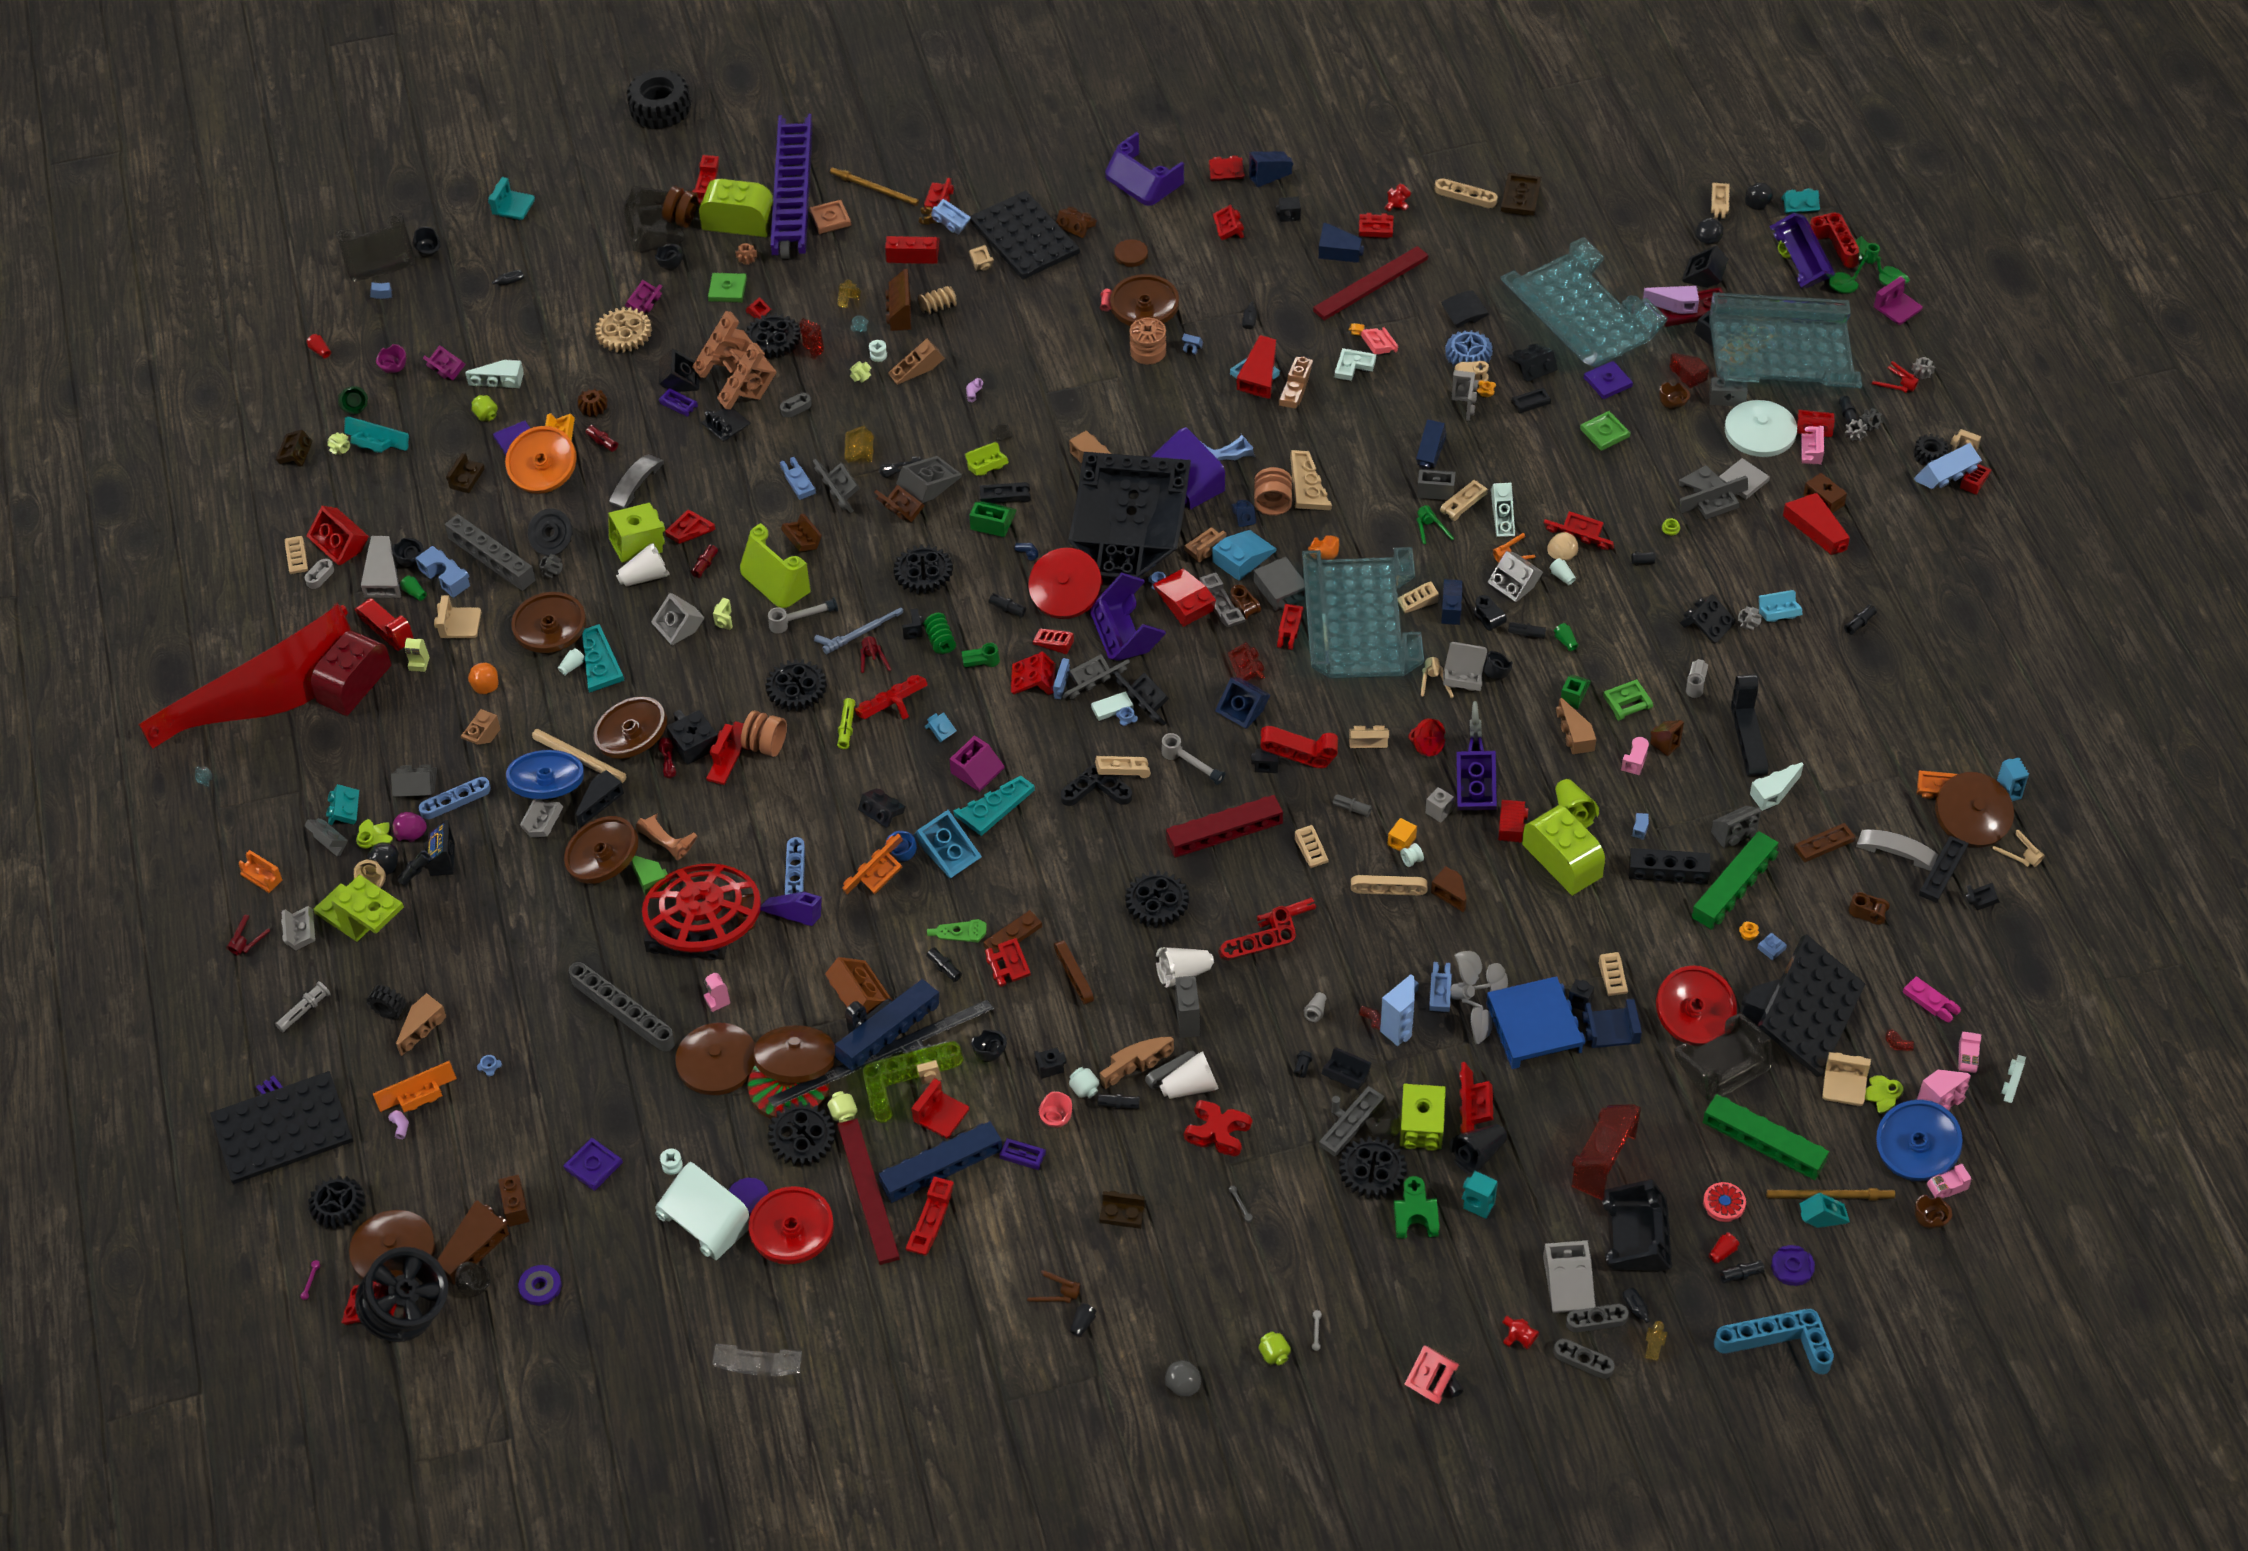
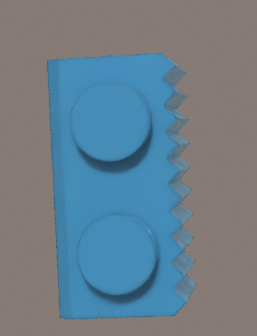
(2013, 777)

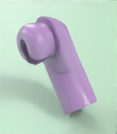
(972, 388)
(401, 1121)

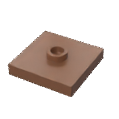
(830, 216)

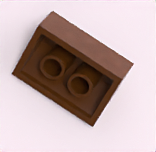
(899, 302)

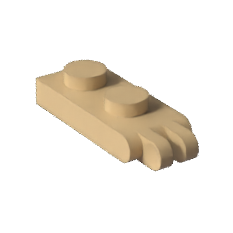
(1720, 199)

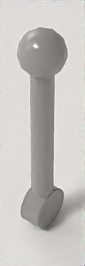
(1316, 1315)

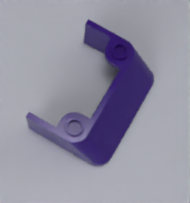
(1136, 179)
(1804, 249)
(1115, 625)

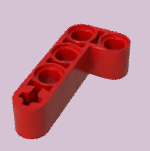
(1834, 227)
(384, 624)
(1299, 748)
(1256, 938)

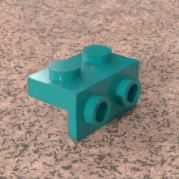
(1801, 202)
(343, 805)

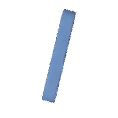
(456, 800)
(797, 870)

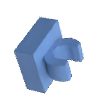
(1192, 341)
(1772, 946)

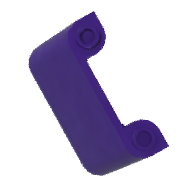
(1206, 471)

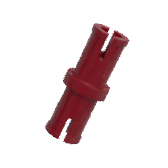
(608, 443)
(704, 561)

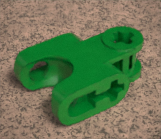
(1415, 1209)

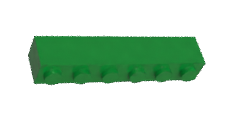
(1735, 880)
(1765, 1137)

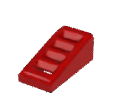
(1973, 481)
(1062, 647)

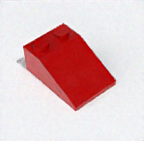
(1185, 596)

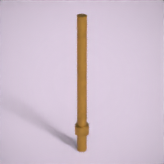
(847, 176)
(1871, 1194)

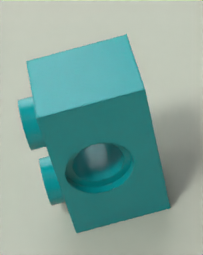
(1479, 1194)

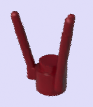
(871, 648)
(238, 943)

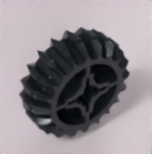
(330, 1213)

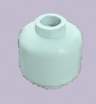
(1084, 1083)

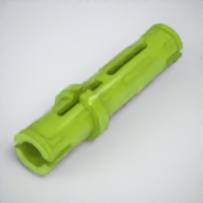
(843, 740)

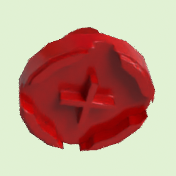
(1428, 737)

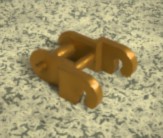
(927, 220)

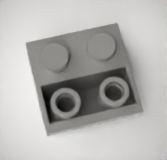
(1514, 576)

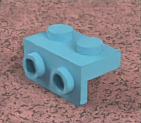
(1779, 606)

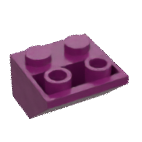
(976, 763)

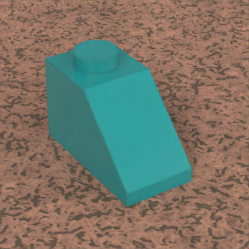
(1823, 1211)

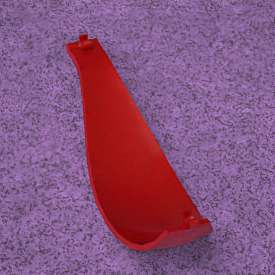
(259, 687)

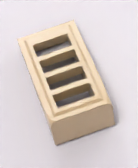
(296, 544)
(1423, 590)
(1308, 835)
(1609, 962)

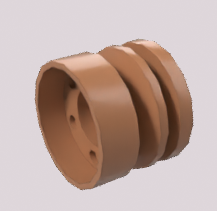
(1147, 340)
(1273, 491)
(763, 733)

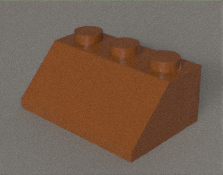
(856, 982)

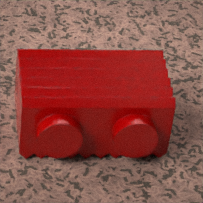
(1512, 820)

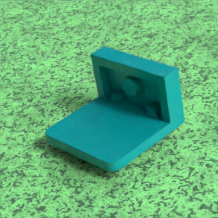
(508, 202)

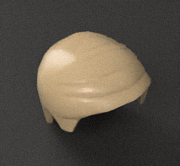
(1563, 546)
(371, 871)

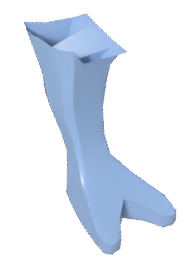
(1234, 450)

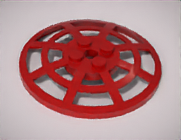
(692, 910)

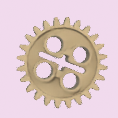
(623, 329)

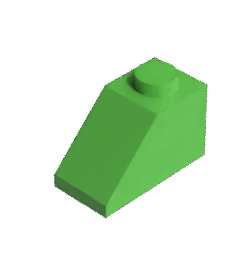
(648, 873)

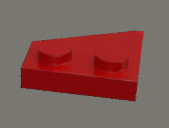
(688, 527)

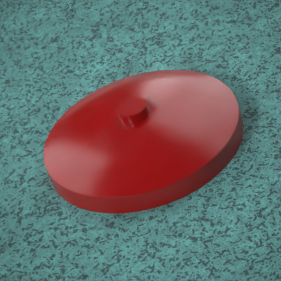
(1065, 583)
(1695, 1004)
(791, 1225)

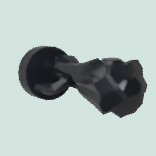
(889, 469)

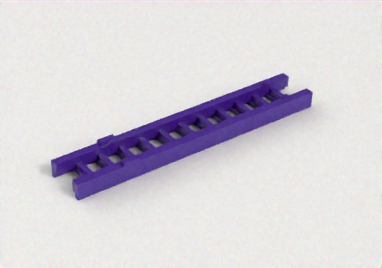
(780, 182)

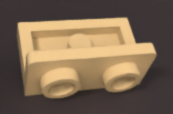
(1368, 738)

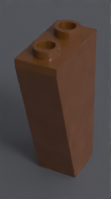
(473, 1239)

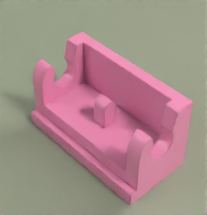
(1813, 445)

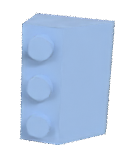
(1949, 467)
(1398, 1012)

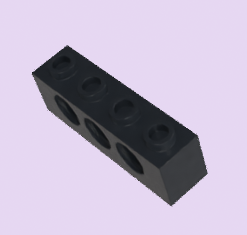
(1655, 864)
(655, 947)

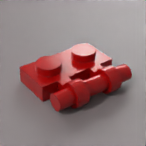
(1376, 225)
(1013, 959)

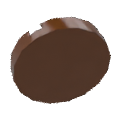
(1131, 253)

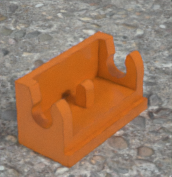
(260, 872)

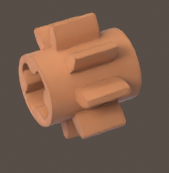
(746, 253)

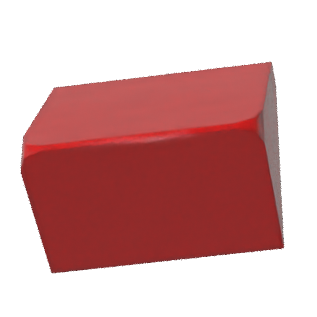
(758, 308)

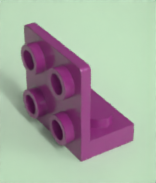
(1895, 303)

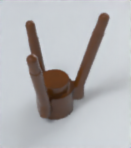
(1069, 1289)

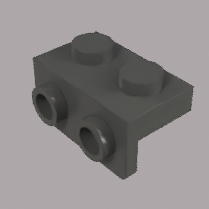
(327, 835)

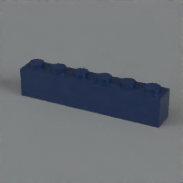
(887, 1025)
(940, 1161)

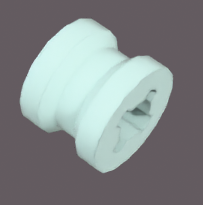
(878, 350)
(1412, 855)
(668, 1166)

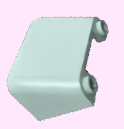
(704, 1210)

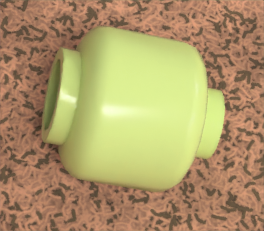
(842, 1107)

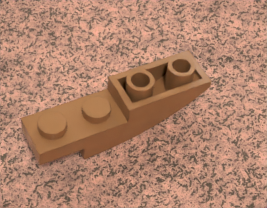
(1296, 382)
(1140, 1055)

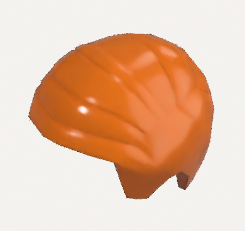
(1328, 546)
(483, 678)

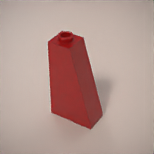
(1258, 369)
(1817, 522)

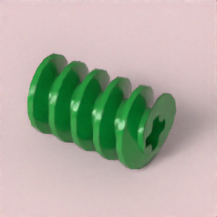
(939, 633)

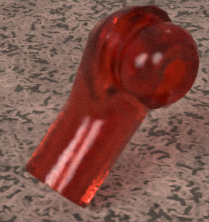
(1371, 1014)
(1897, 1042)

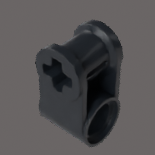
(1489, 613)

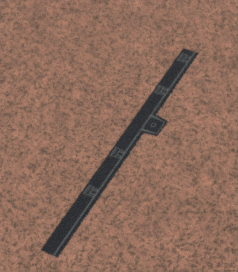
(905, 1044)

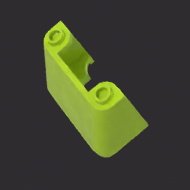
(777, 579)

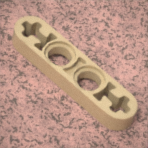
(1488, 199)
(1369, 885)

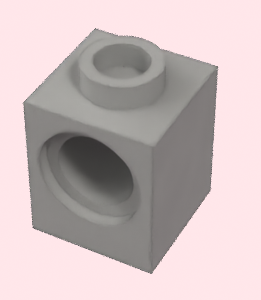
(1439, 804)

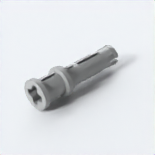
(309, 1001)

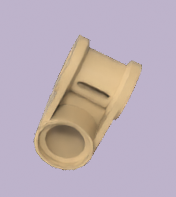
(1474, 367)

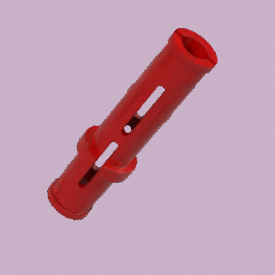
(1294, 909)

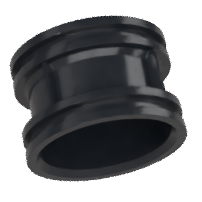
(374, 1312)

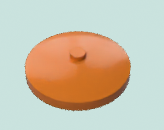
(541, 459)

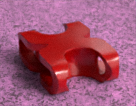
(1217, 1128)

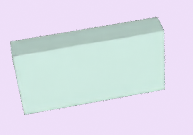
(1111, 705)

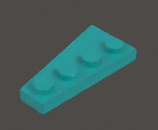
(600, 661)
(991, 808)

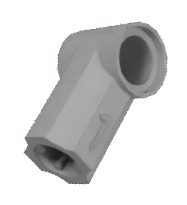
(1696, 679)

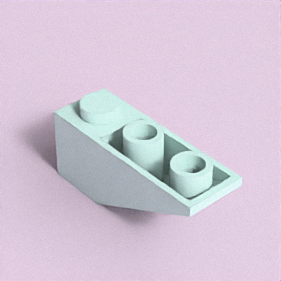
(498, 374)
(1503, 509)
(1773, 788)

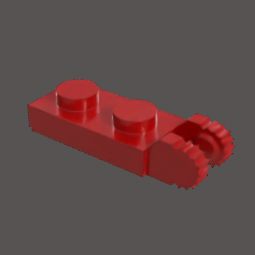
(1290, 624)

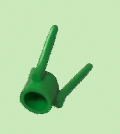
(1427, 516)

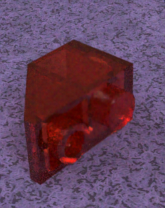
(1689, 369)

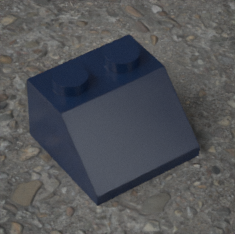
(1242, 702)

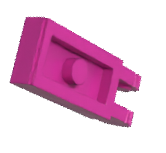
(1931, 999)

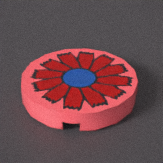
(1724, 1202)

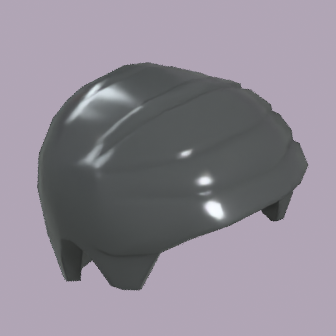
(1183, 1378)

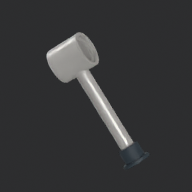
(779, 618)
(1172, 750)

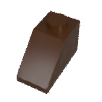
(1667, 736)
(1449, 887)

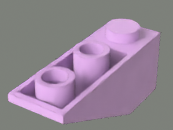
(1676, 299)

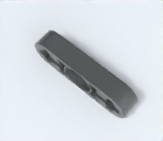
(1155, 1077)
(1591, 1325)
(1580, 1350)

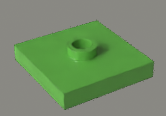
(727, 287)
(1605, 430)

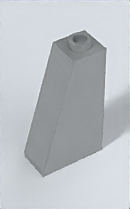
(380, 570)

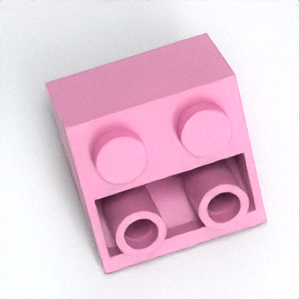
(1945, 1088)

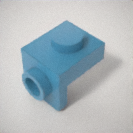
(940, 726)

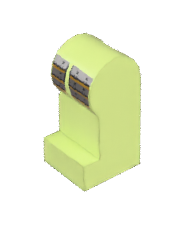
(416, 654)

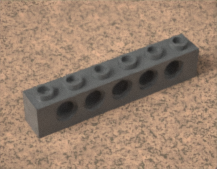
(490, 552)

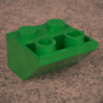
(991, 518)

